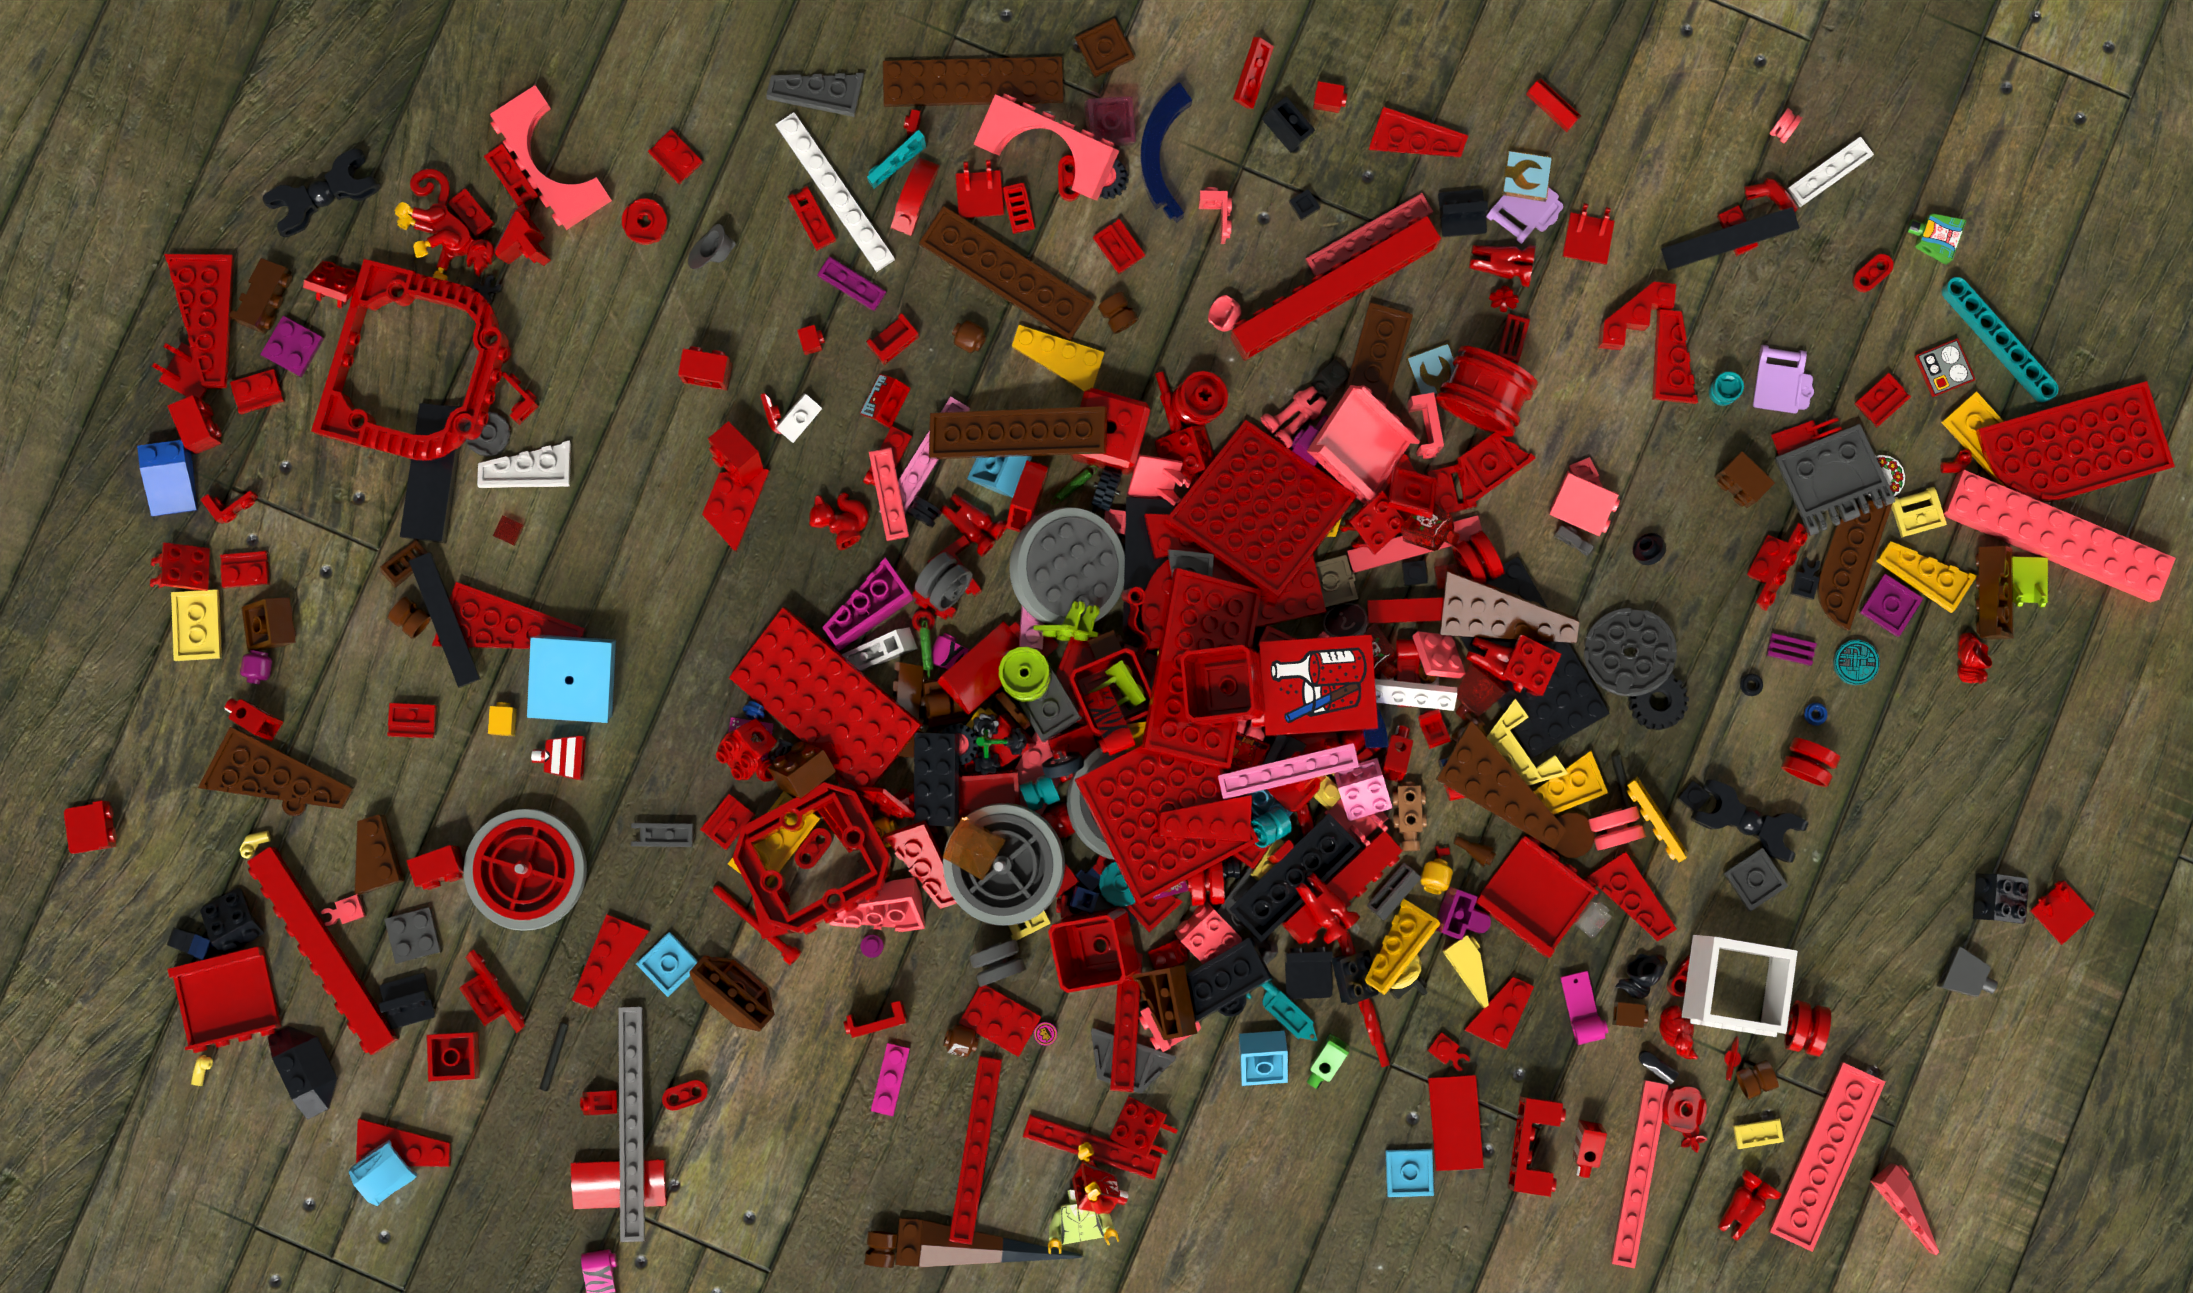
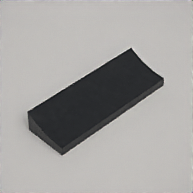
(430, 483)
(1138, 551)
(1276, 894)

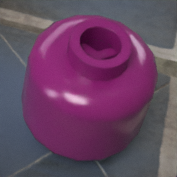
(256, 667)

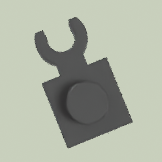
(1569, 536)

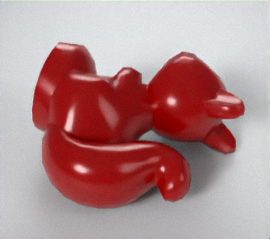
(844, 525)

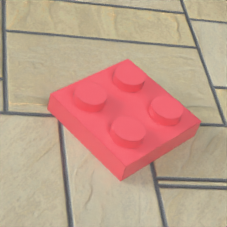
(1439, 655)

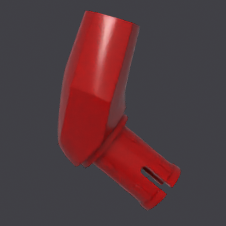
(1772, 190)

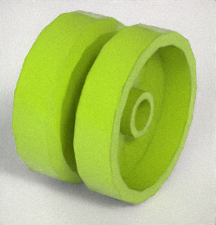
(1034, 684)

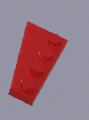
(1213, 821)

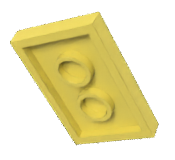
(196, 625)

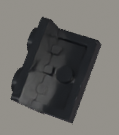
(1462, 213)
(1351, 975)
(407, 1001)

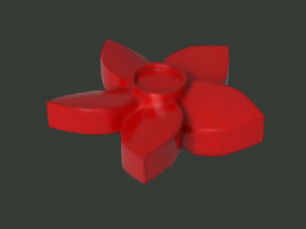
(1693, 1139)

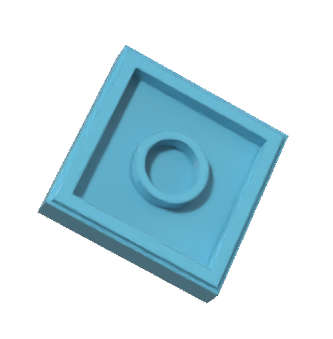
(668, 964)
(1409, 1172)

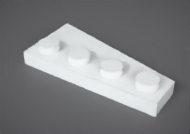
(529, 469)

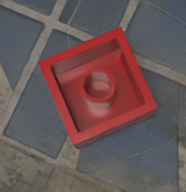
(705, 368)
(195, 424)
(735, 454)
(437, 866)
(453, 1056)

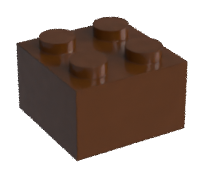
(1744, 480)
(801, 769)

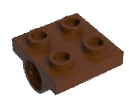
(940, 706)

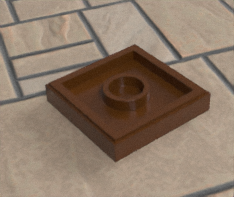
(1104, 48)

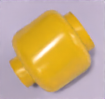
(1436, 876)

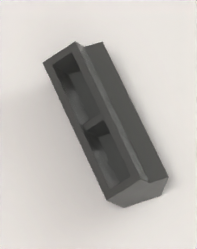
(1394, 891)

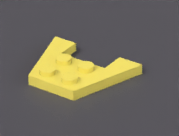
(1514, 754)

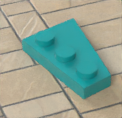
(897, 159)

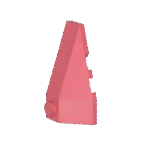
(895, 907)
(1901, 1196)

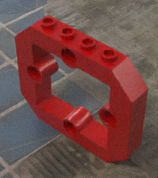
(756, 874)

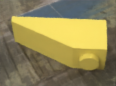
(1468, 964)

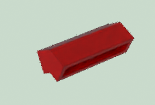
(1553, 105)
(836, 822)

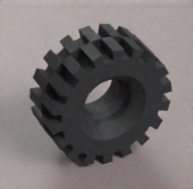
(1666, 717)

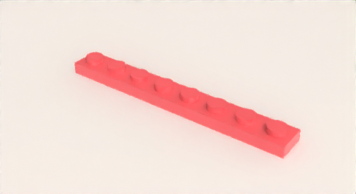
(1639, 1174)

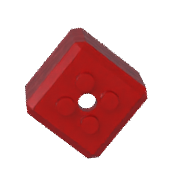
(1125, 443)
(1093, 675)
(1203, 681)
(1078, 959)

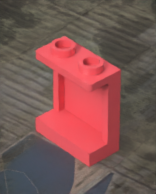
(1427, 404)
(1584, 504)

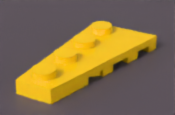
(1062, 357)
(1935, 580)
(1574, 788)
(1406, 938)

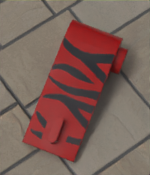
(1109, 721)

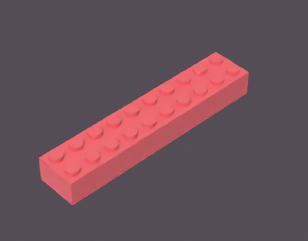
(2058, 536)

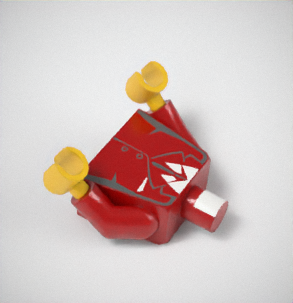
(1094, 1187)

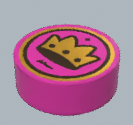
(1045, 1033)

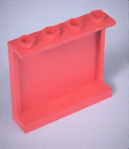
(1361, 442)

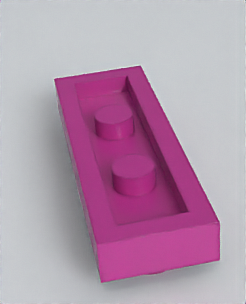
(890, 1079)

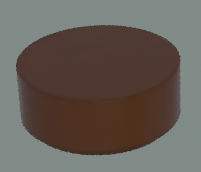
(293, 808)

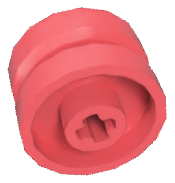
(1616, 827)

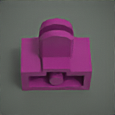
(1305, 439)
(1459, 914)

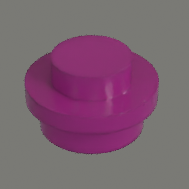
(872, 946)

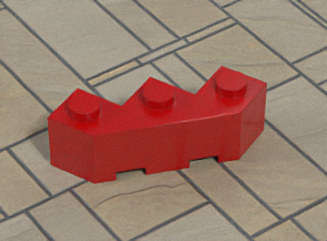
(1636, 314)

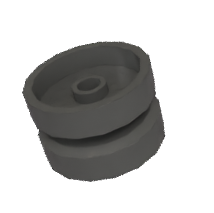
(943, 581)
(998, 965)

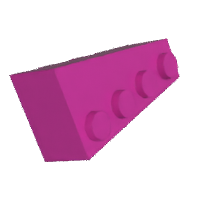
(869, 605)

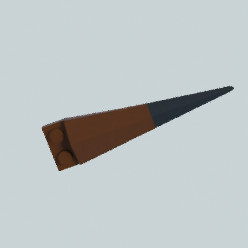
(928, 1245)

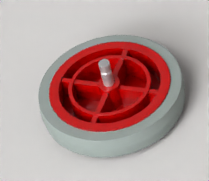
(525, 869)

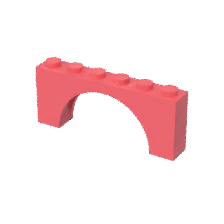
(517, 124)
(1091, 157)

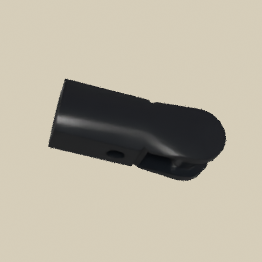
(1658, 1067)

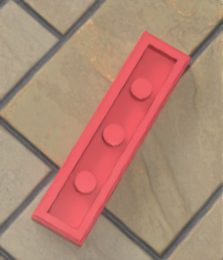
(888, 494)

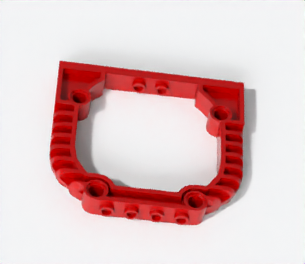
(374, 288)

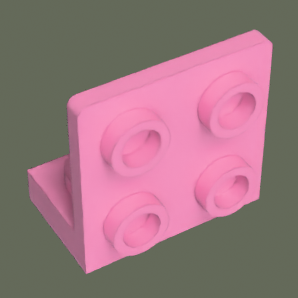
(1363, 790)

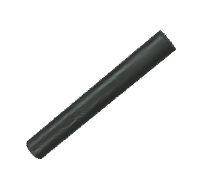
(1622, 782)
(553, 1057)

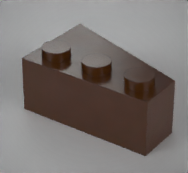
(263, 296)
(375, 856)
(1169, 1000)

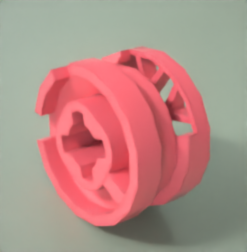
(1785, 125)

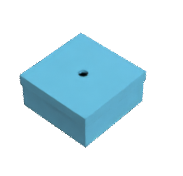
(571, 678)

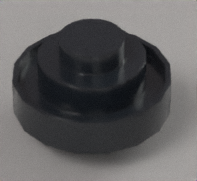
(1649, 549)

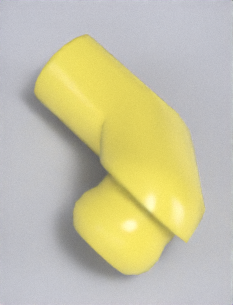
(252, 841)
(202, 1063)

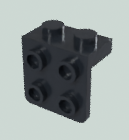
(2000, 898)
(230, 922)
(1308, 973)

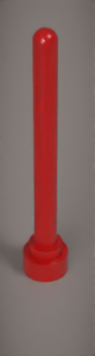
(788, 952)

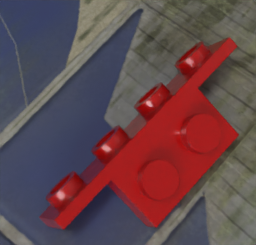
(1773, 563)
(487, 997)

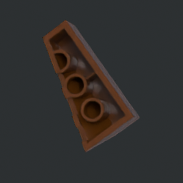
(1995, 592)
(908, 693)

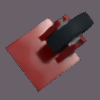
(1068, 753)

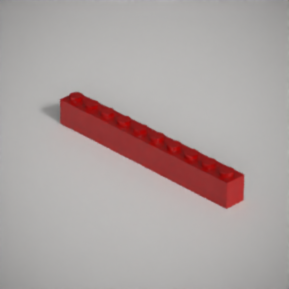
(322, 950)

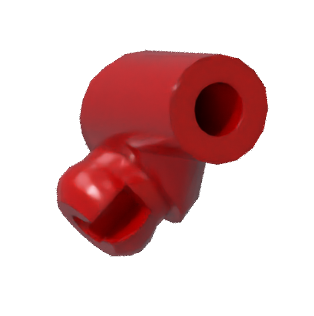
(1959, 464)

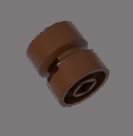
(1118, 313)
(411, 619)
(1758, 1079)
(880, 1249)

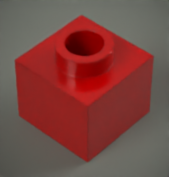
(810, 339)

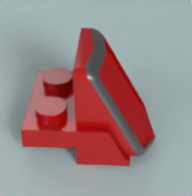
(520, 238)

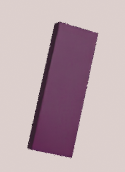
(851, 283)

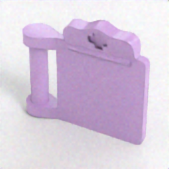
(1527, 211)
(1782, 386)

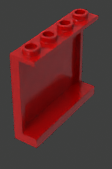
(1536, 895)
(226, 999)

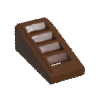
(392, 563)

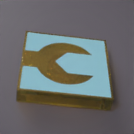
(1527, 176)
(1431, 368)

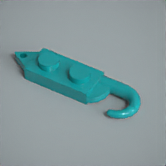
(1287, 1012)

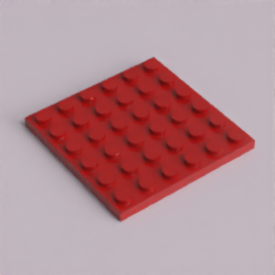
(1261, 509)
(1126, 806)

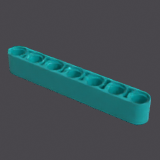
(1988, 336)

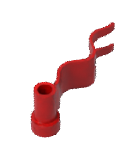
(1138, 598)

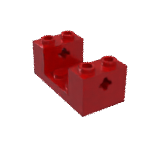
(1521, 1177)

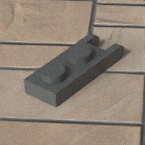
(664, 835)

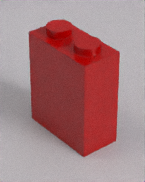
(1027, 495)

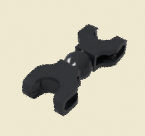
(321, 192)
(1749, 821)

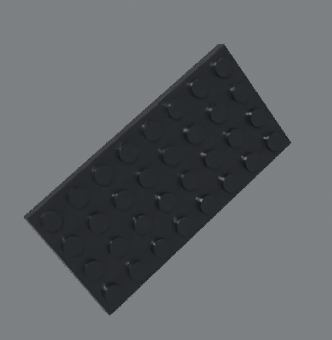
(1569, 698)

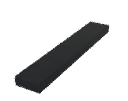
(1730, 238)
(444, 620)

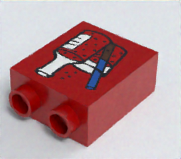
(1318, 685)

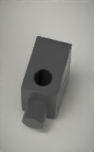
(1966, 974)

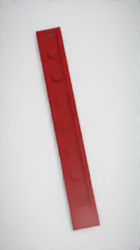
(975, 1150)

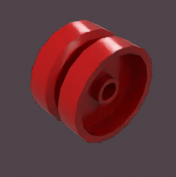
(1199, 398)
(1478, 558)
(1810, 762)
(1207, 880)
(1808, 1028)

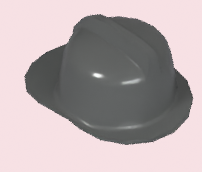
(712, 247)

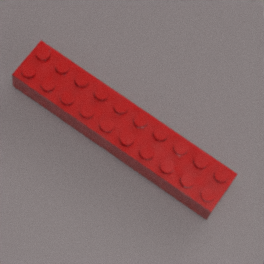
(1335, 288)

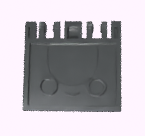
(1832, 476)

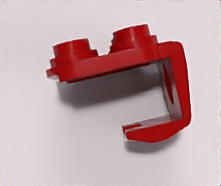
(743, 754)
(1297, 794)

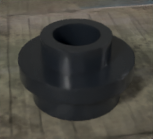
(1756, 680)

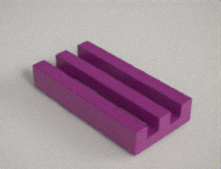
(1810, 653)

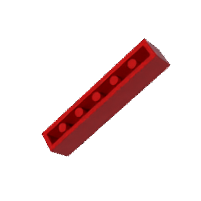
(1347, 883)

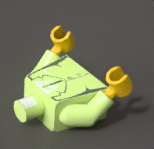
(1078, 1225)

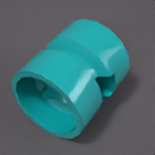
(1726, 388)
(1039, 792)
(1271, 826)

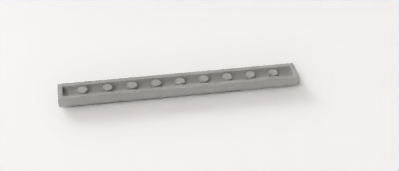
(631, 1125)

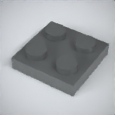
(1755, 879)
(413, 935)

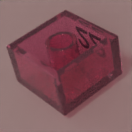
(1111, 119)

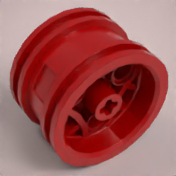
(1486, 391)

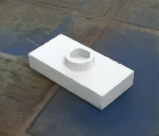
(798, 417)

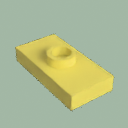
(1758, 1133)

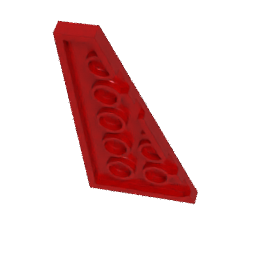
(205, 302)
(501, 623)

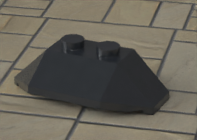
(304, 1069)

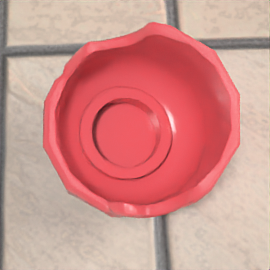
(1224, 313)

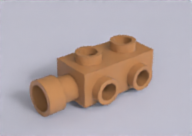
(1407, 808)

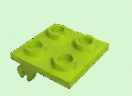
(2030, 580)
(1070, 625)
(1122, 677)

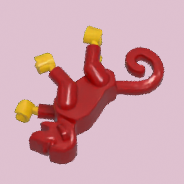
(446, 228)

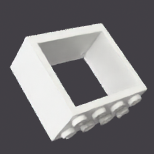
(1702, 980)

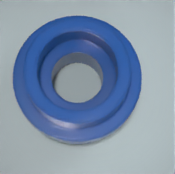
(754, 710)
(1822, 714)

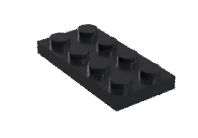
(936, 778)
(1226, 978)

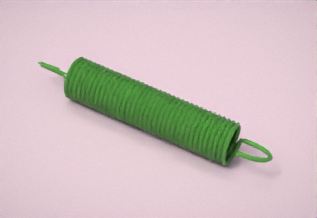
(1073, 485)
(926, 649)

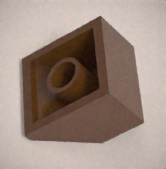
(268, 624)

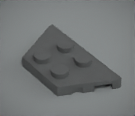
(1148, 1063)

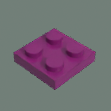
(292, 346)
(1891, 605)

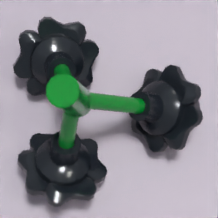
(984, 727)

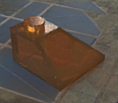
(973, 848)

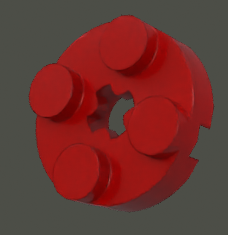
(652, 232)
(1673, 1104)

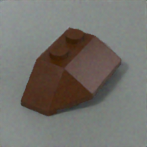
(733, 992)

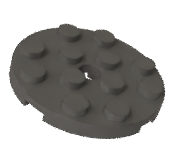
(1626, 674)

